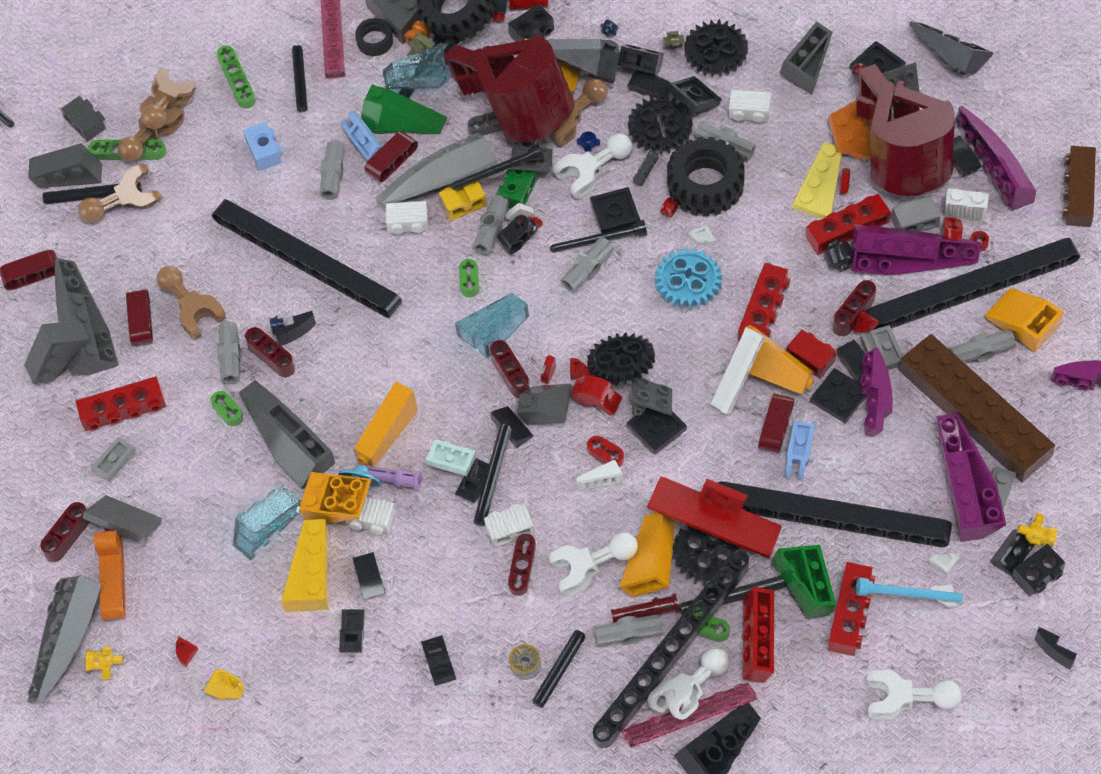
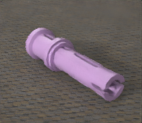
(398, 478)

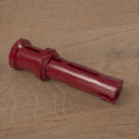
(656, 607)

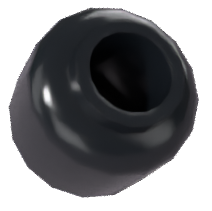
(839, 255)

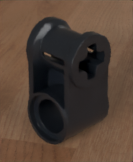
(516, 233)

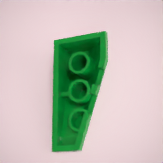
(392, 112)

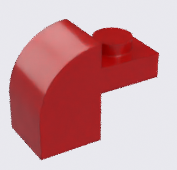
(596, 391)

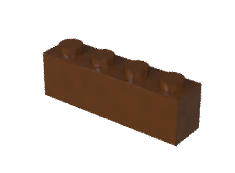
(1080, 186)

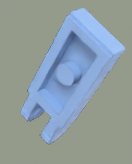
(361, 135)
(799, 447)

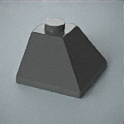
(544, 404)

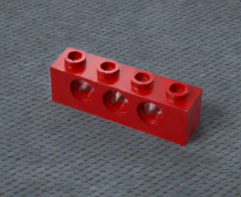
(877, 215)
(773, 277)
(110, 400)
(758, 634)
(840, 640)

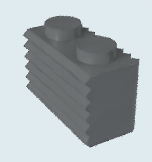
(83, 118)

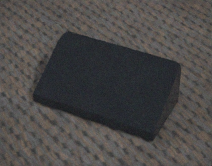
(519, 432)
(1012, 552)

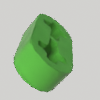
(473, 278)
(223, 411)
(710, 628)

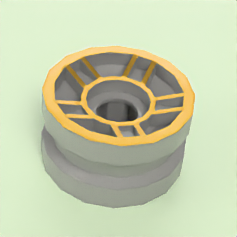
(526, 653)

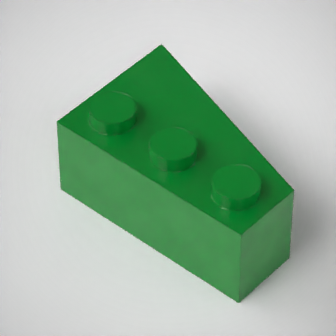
(807, 578)

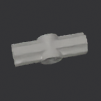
(727, 134)
(332, 169)
(491, 224)
(587, 264)
(984, 347)
(229, 352)
(628, 630)

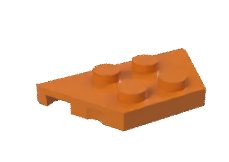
(851, 132)

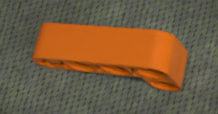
(111, 574)

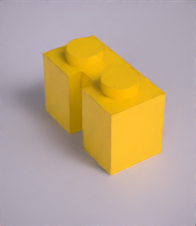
(463, 200)

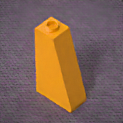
(781, 367)
(386, 425)
(651, 564)

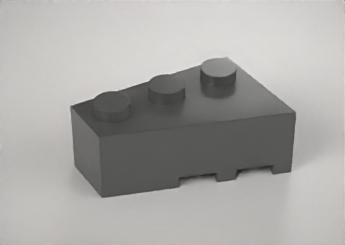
(398, 13)
(806, 59)
(65, 168)
(54, 349)

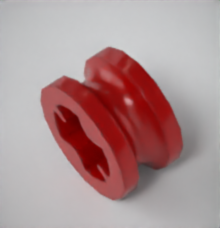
(669, 207)
(981, 235)

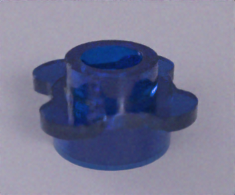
(588, 136)

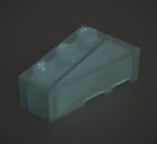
(418, 71)
(492, 323)
(263, 519)

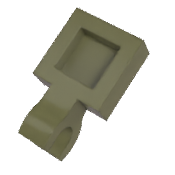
(673, 38)
(419, 43)

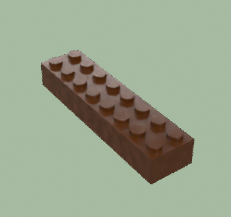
(982, 410)

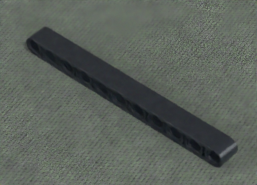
(307, 258)
(975, 284)
(845, 516)
(669, 658)

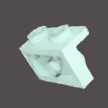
(450, 457)

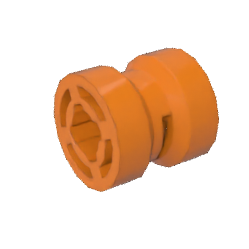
(417, 26)

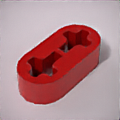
(952, 228)
(607, 449)

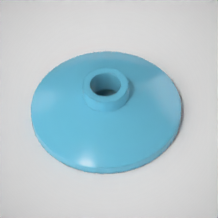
(362, 472)

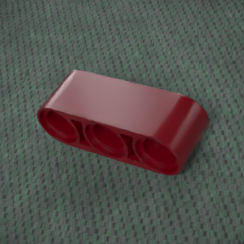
(391, 156)
(28, 270)
(855, 299)
(139, 317)
(265, 344)
(506, 361)
(776, 423)
(61, 541)

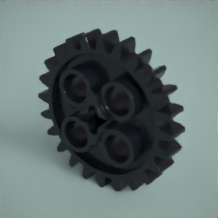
(719, 42)
(642, 128)
(621, 358)
(684, 552)

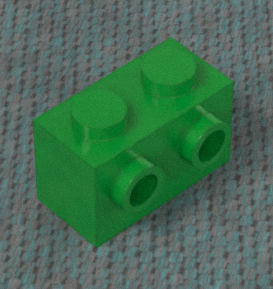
(517, 186)

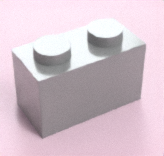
(916, 215)

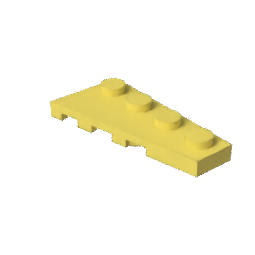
(819, 186)

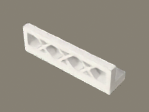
(738, 370)

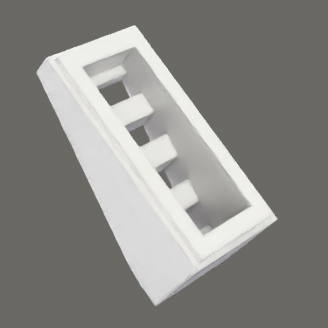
(601, 476)

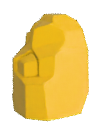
(224, 685)

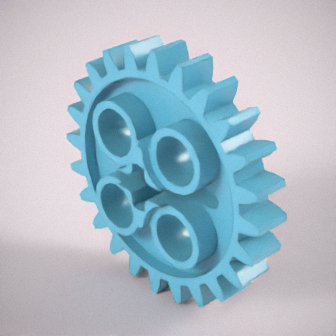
(688, 278)

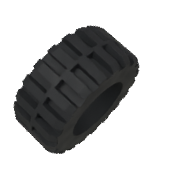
(458, 24)
(699, 155)

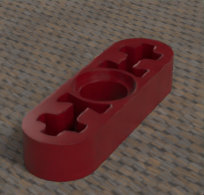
(524, 573)

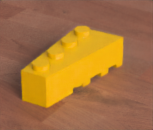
(309, 573)

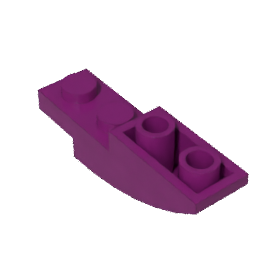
(1078, 374)
(878, 387)

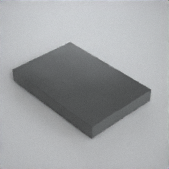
(122, 517)

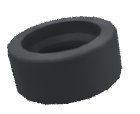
(369, 25)

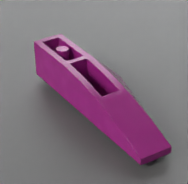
(997, 160)
(907, 251)
(970, 482)

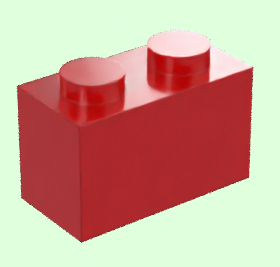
(812, 352)

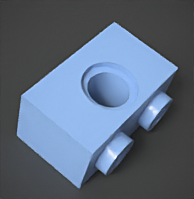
(267, 155)

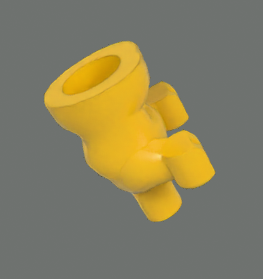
(1037, 533)
(102, 661)

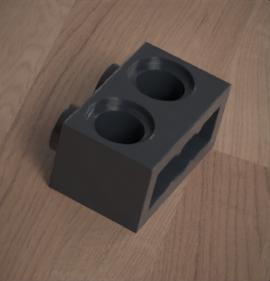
(531, 23)
(640, 59)
(1035, 567)

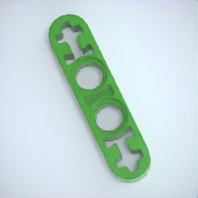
(236, 76)
(152, 144)

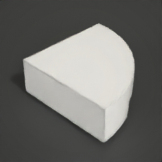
(519, 209)
(702, 236)
(944, 562)
(947, 588)

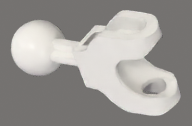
(588, 167)
(585, 562)
(686, 689)
(901, 694)

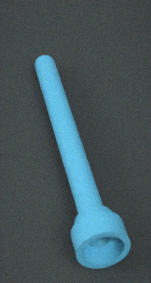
(866, 587)

